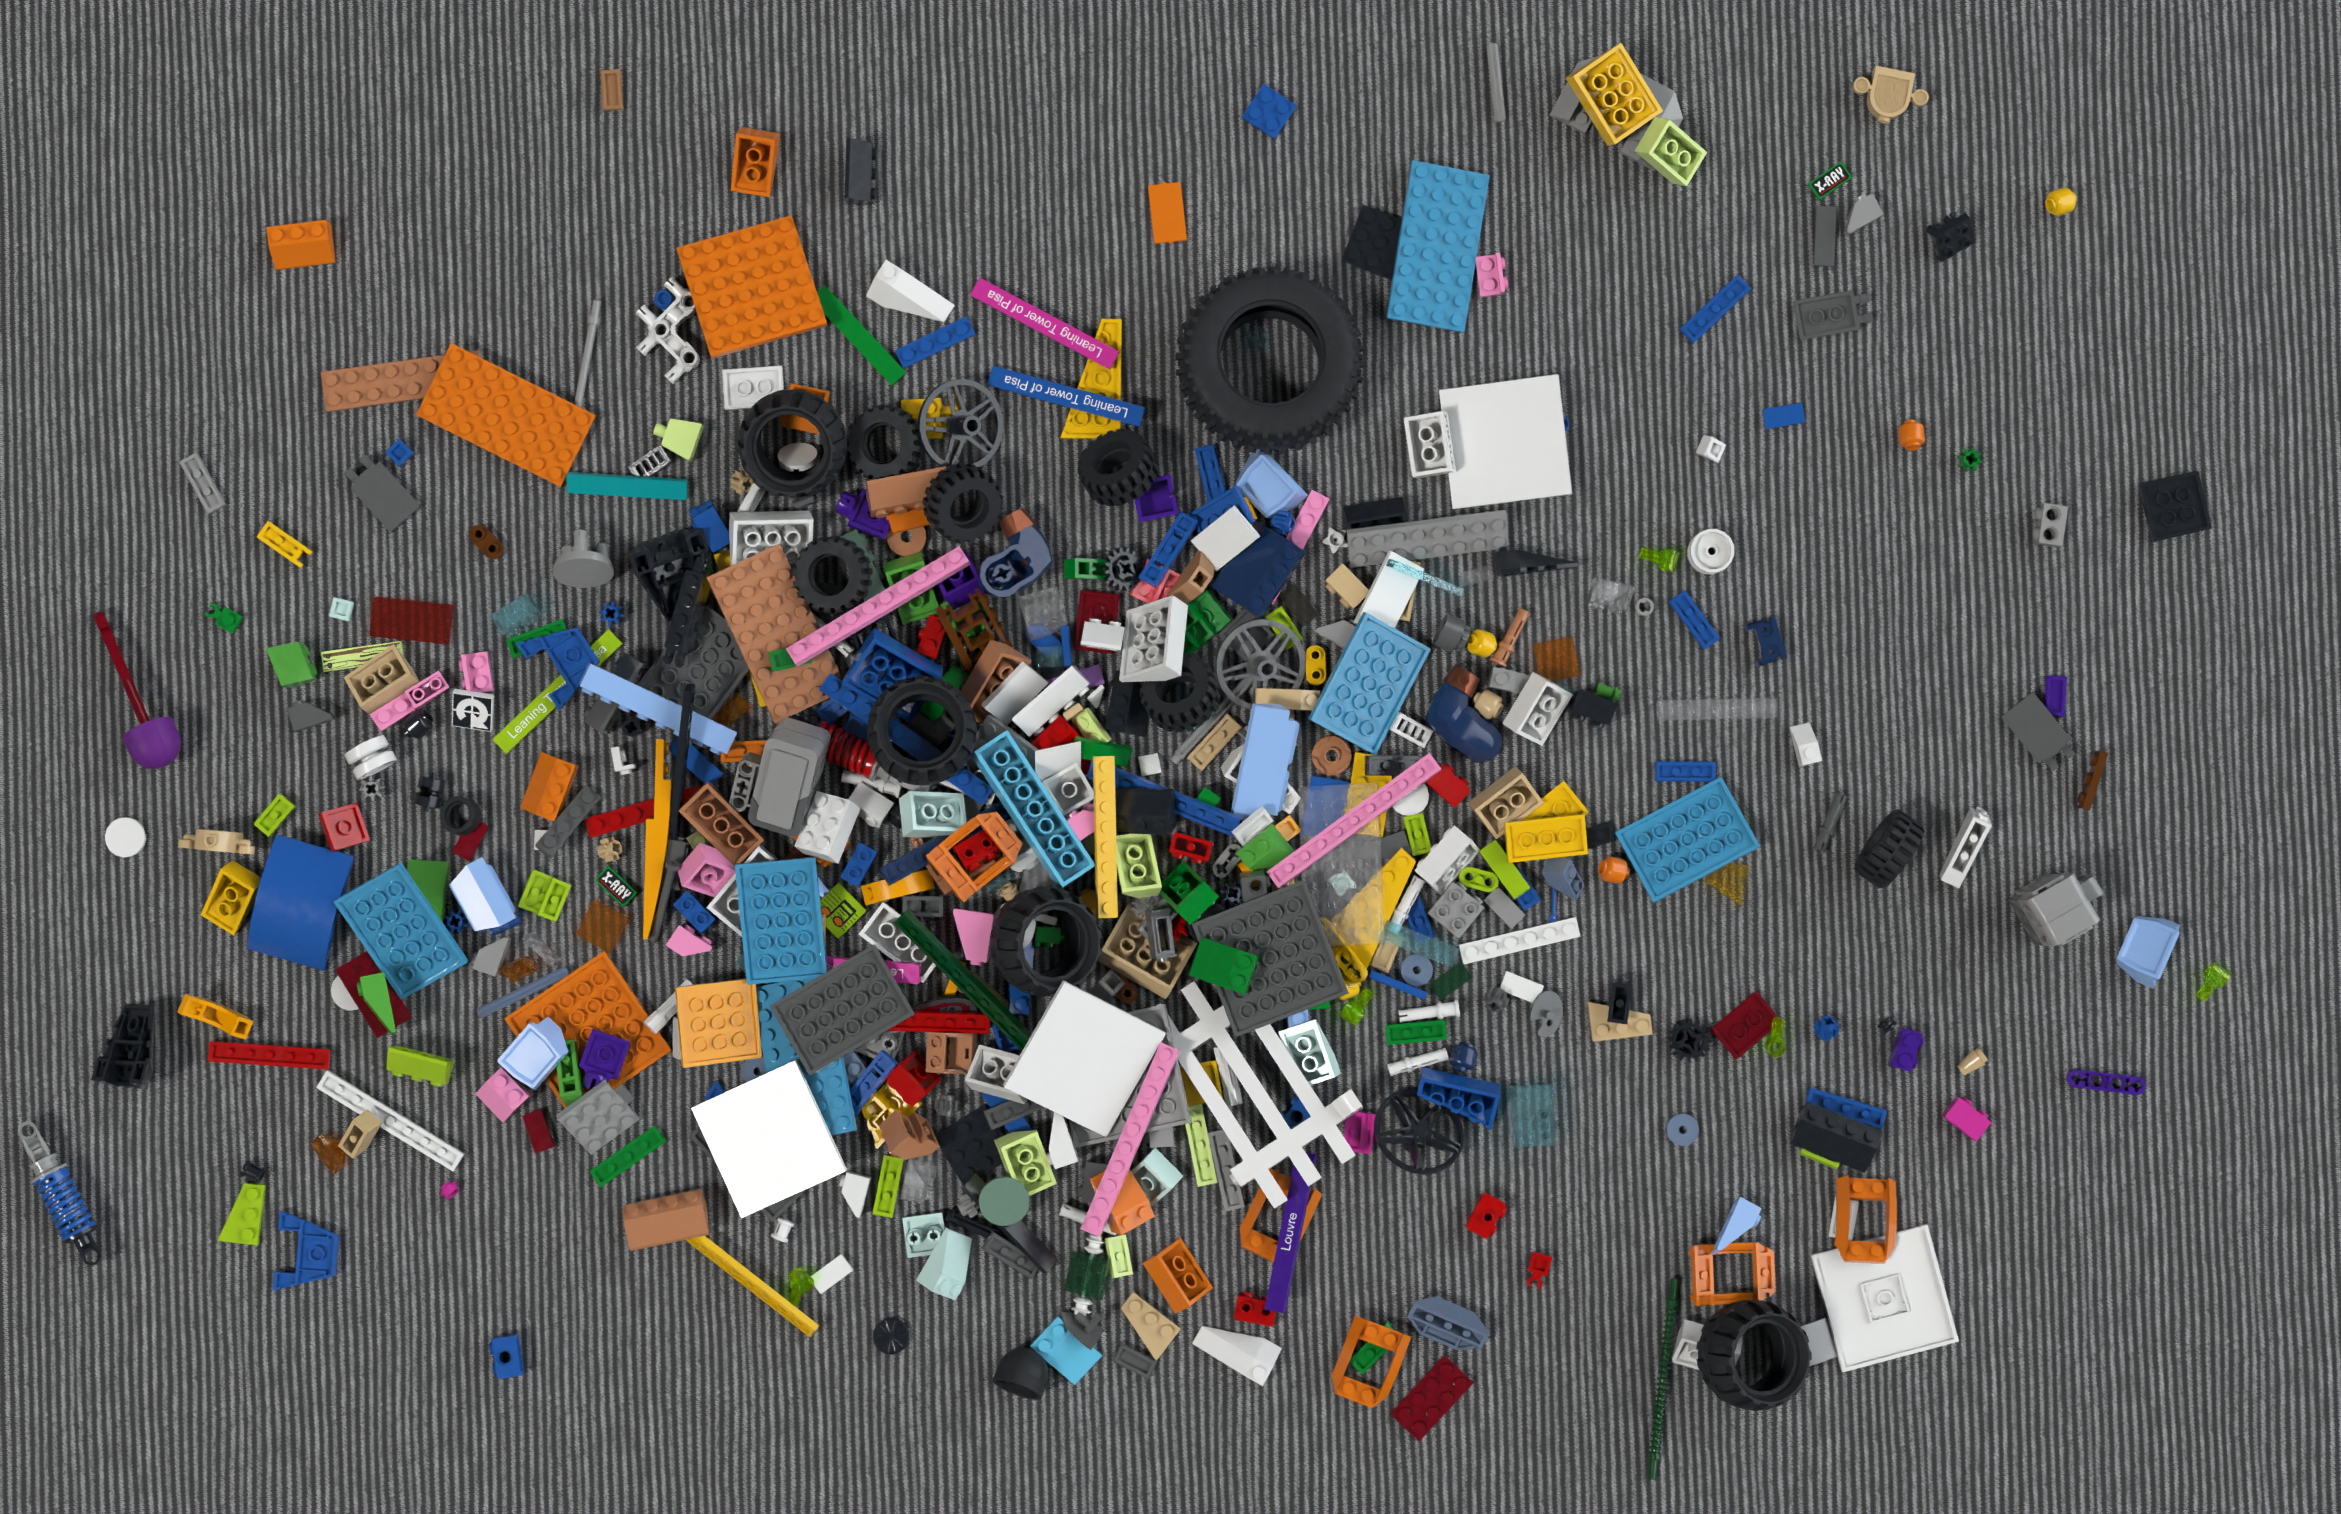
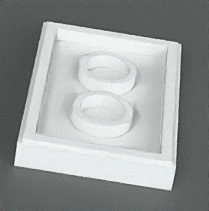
(748, 385)
(1225, 537)
(1014, 693)

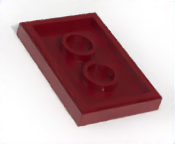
(1095, 606)
(1744, 1025)

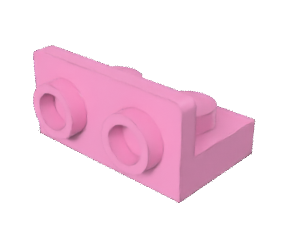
(1490, 275)
(476, 672)

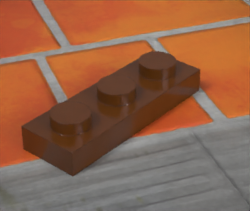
(2092, 780)

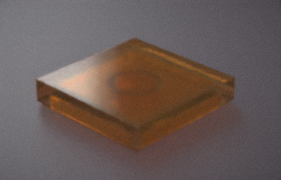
(1556, 659)
(602, 926)

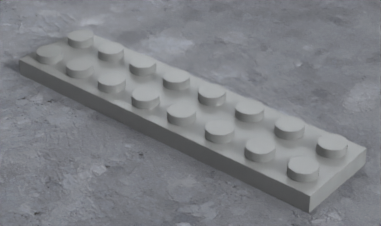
(1428, 538)

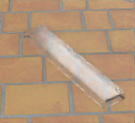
(1716, 709)

